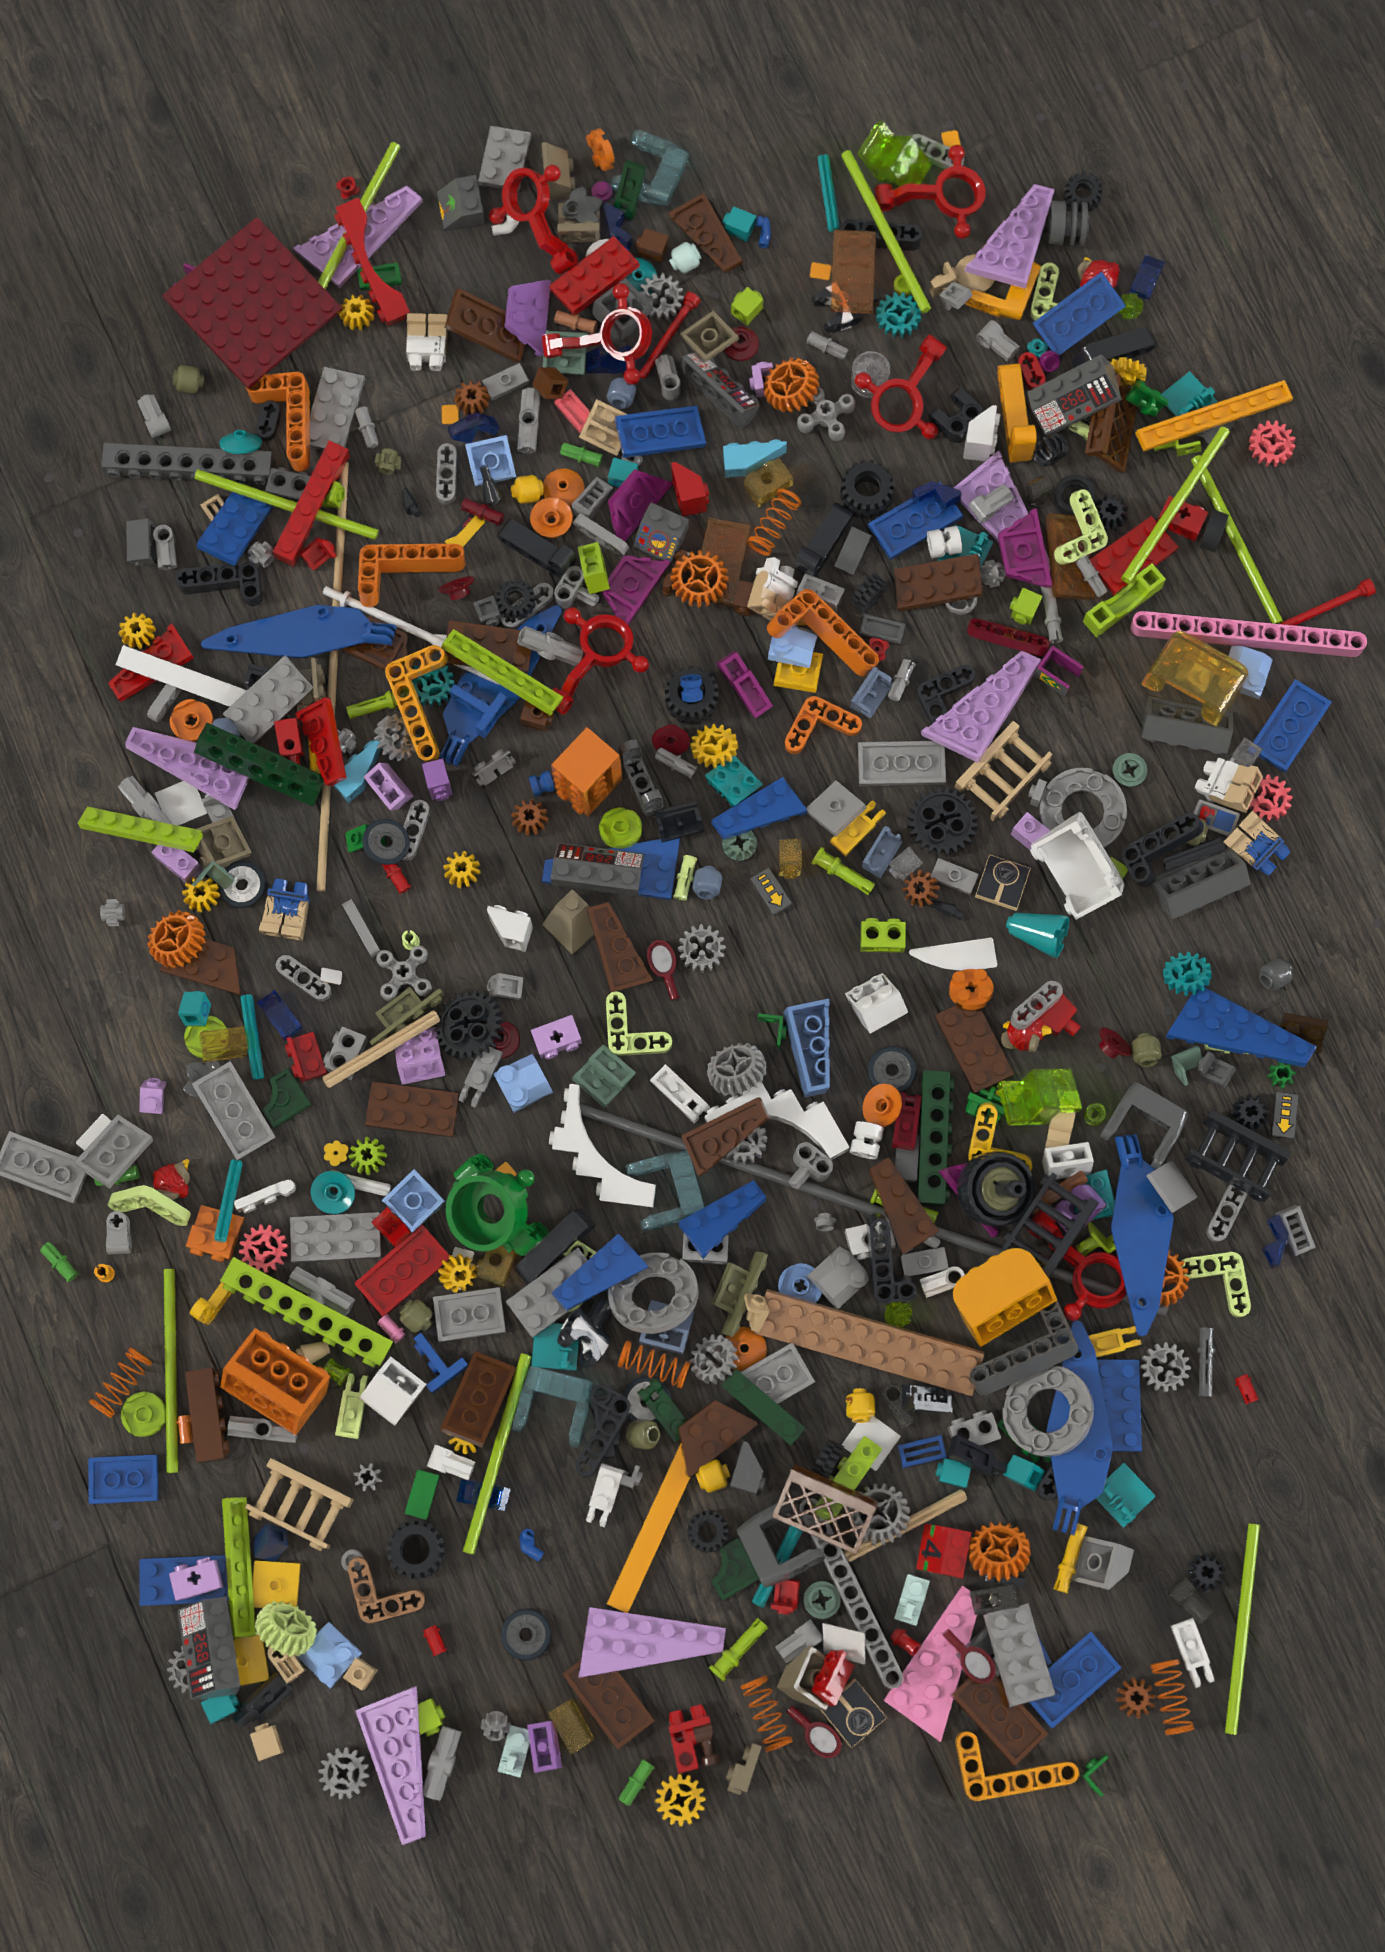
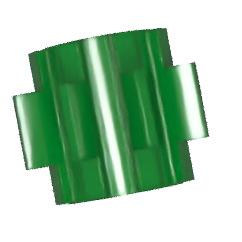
(1284, 1080)

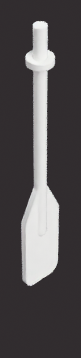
(346, 599)

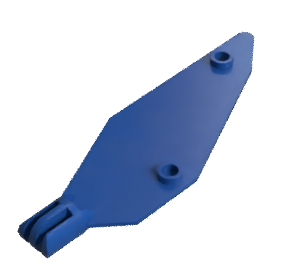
(303, 633)
(461, 720)
(1140, 1233)
(1082, 1471)

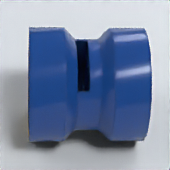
(691, 688)
(541, 784)

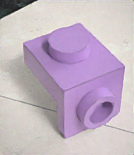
(759, 370)
(152, 1096)

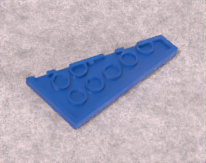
(657, 869)
(1231, 1028)

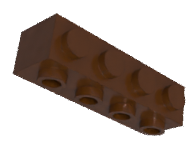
(206, 1415)

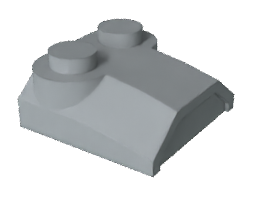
(839, 1277)

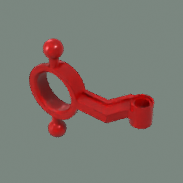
(888, 198)
(563, 256)
(554, 343)
(932, 351)
(572, 616)
(1073, 1310)

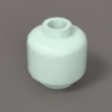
(685, 257)

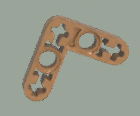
(372, 1599)

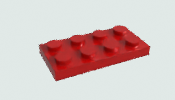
(594, 276)
(1117, 557)
(402, 1270)

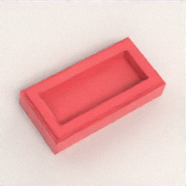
(573, 409)

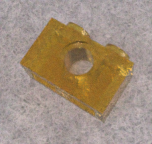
(762, 492)
(790, 858)
(495, 1274)

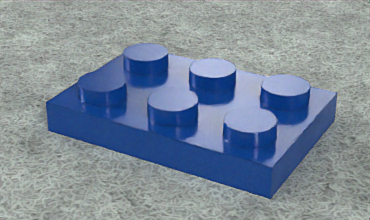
(123, 1479)

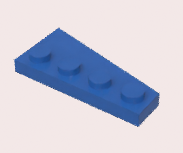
(765, 807)
(602, 1271)

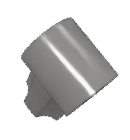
(993, 337)
(668, 376)
(155, 419)
(986, 506)
(165, 549)
(803, 1637)

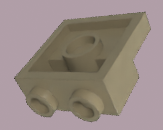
(222, 843)
(741, 1774)

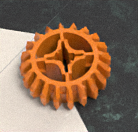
(785, 381)
(712, 567)
(176, 939)
(1174, 1276)
(996, 1559)

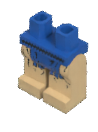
(1260, 849)
(285, 911)

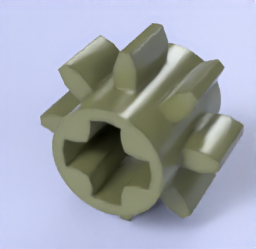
(388, 461)

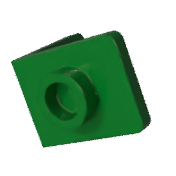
(355, 836)
(775, 1019)
(1091, 1766)

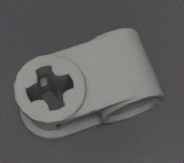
(118, 1238)

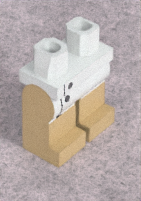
(424, 348)
(772, 588)
(1229, 784)

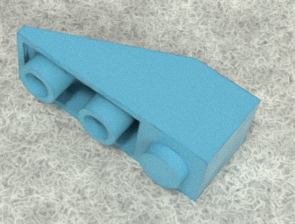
(746, 458)
(356, 769)

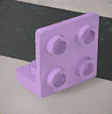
(420, 1058)

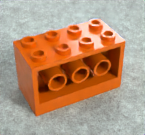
(586, 772)
(275, 1381)

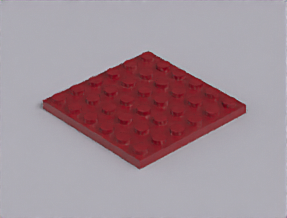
(252, 302)

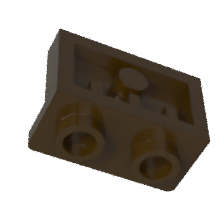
(1306, 1028)

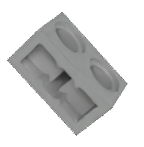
(348, 1053)
(711, 1258)
(972, 1428)

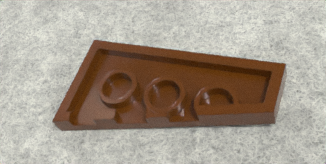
(706, 231)
(618, 956)
(721, 1135)
(905, 1213)

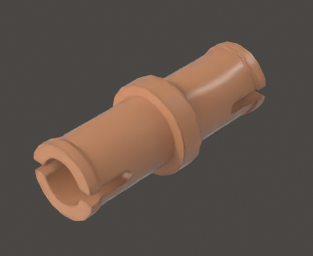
(576, 322)

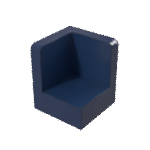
(270, 1542)

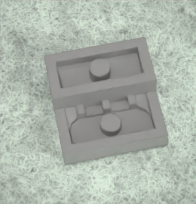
(1172, 1186)

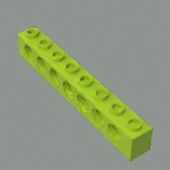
(239, 1269)

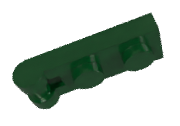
(629, 188)
(662, 1409)

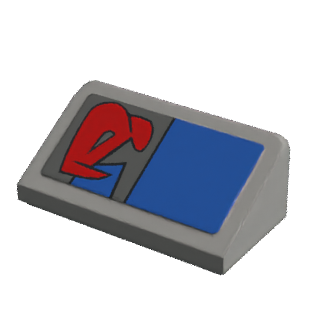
(1216, 817)

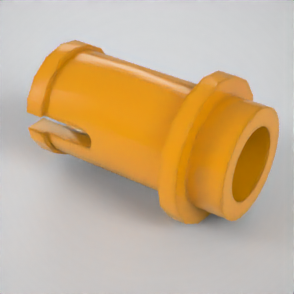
(110, 1273)

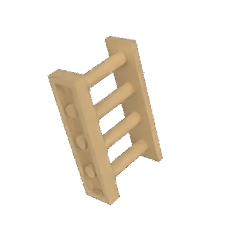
(995, 750)
(318, 1492)

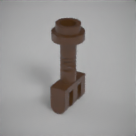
(667, 584)

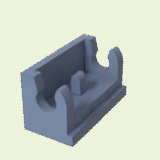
(871, 693)
(882, 852)

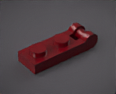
(907, 1123)

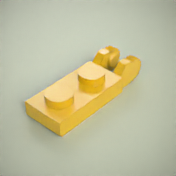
(857, 830)
(1112, 1341)

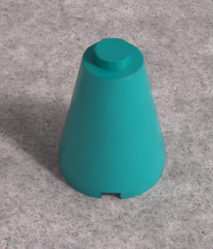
(1040, 931)

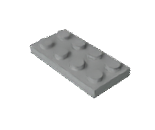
(334, 407)
(269, 700)
(901, 763)
(233, 1110)
(41, 1167)
(334, 1237)
(535, 1304)
(1019, 1655)

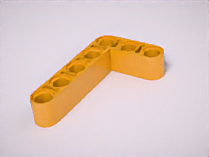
(1019, 435)
(412, 699)
(1008, 1777)

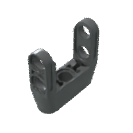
(647, 798)
(1154, 1108)
(762, 1554)

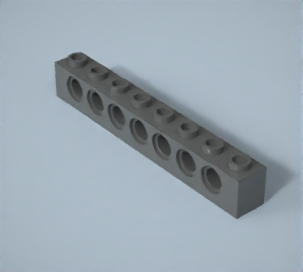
(115, 453)

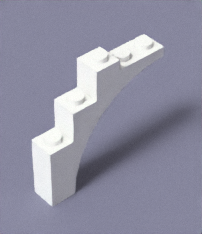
(784, 1107)
(574, 1138)

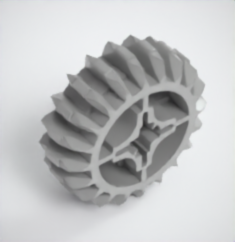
(736, 1069)
(885, 1507)

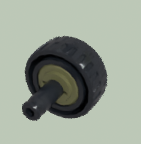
(995, 1188)

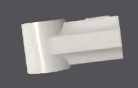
(939, 1282)
(445, 1461)

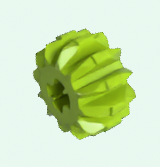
(364, 1148)

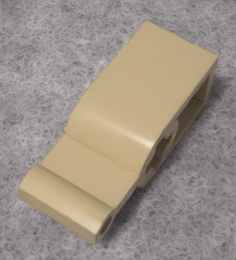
(1060, 1130)
(284, 1663)

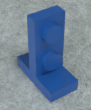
(480, 706)
(437, 1365)

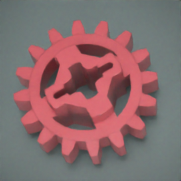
(1262, 444)
(1271, 807)
(260, 1258)

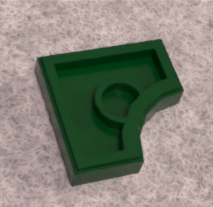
(286, 1099)
(735, 1571)

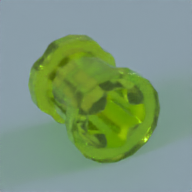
(1088, 1112)
(337, 1372)

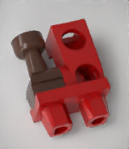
(690, 1733)

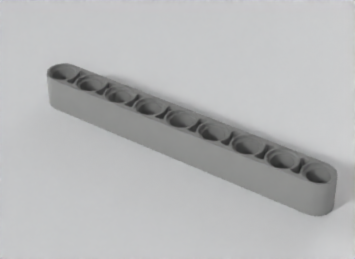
(852, 1604)

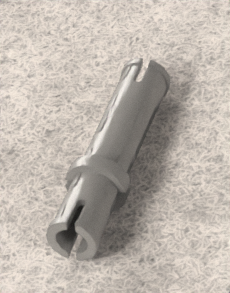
(1052, 618)

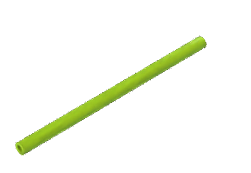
(365, 201)
(886, 231)
(283, 503)
(1175, 505)
(1240, 547)
(170, 1371)
(497, 1453)
(1242, 1629)

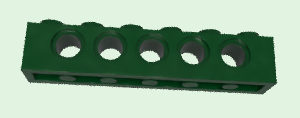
(259, 764)
(934, 1081)

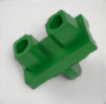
(1146, 399)
(975, 1101)

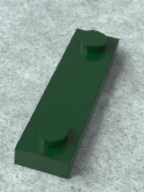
(763, 1407)

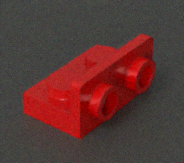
(306, 1057)
(832, 1677)

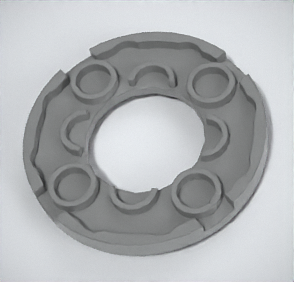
(1089, 781)
(667, 1318)
(1070, 1434)

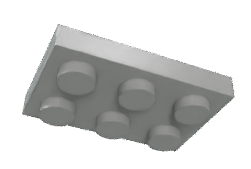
(504, 152)
(113, 1151)
(469, 1314)
(780, 1374)

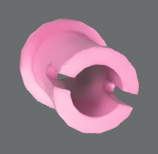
(391, 1328)

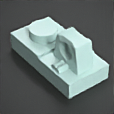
(911, 1599)
(514, 1751)

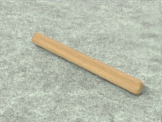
(381, 1049)
(915, 1520)

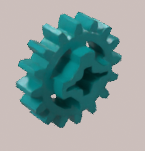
(890, 319)
(438, 687)
(1187, 973)

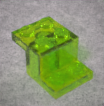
(894, 157)
(1039, 1096)

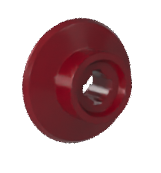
(747, 349)
(457, 588)
(671, 739)
(511, 1040)
(1113, 1044)

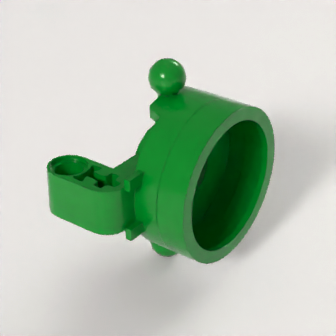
(467, 1214)

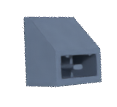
(670, 1340)

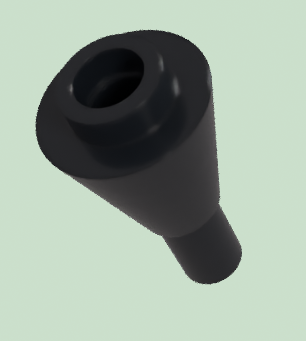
(491, 492)

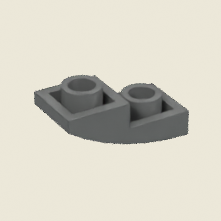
(852, 550)
(907, 1162)

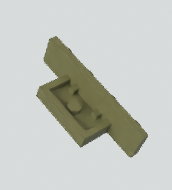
(402, 1010)
(732, 1289)

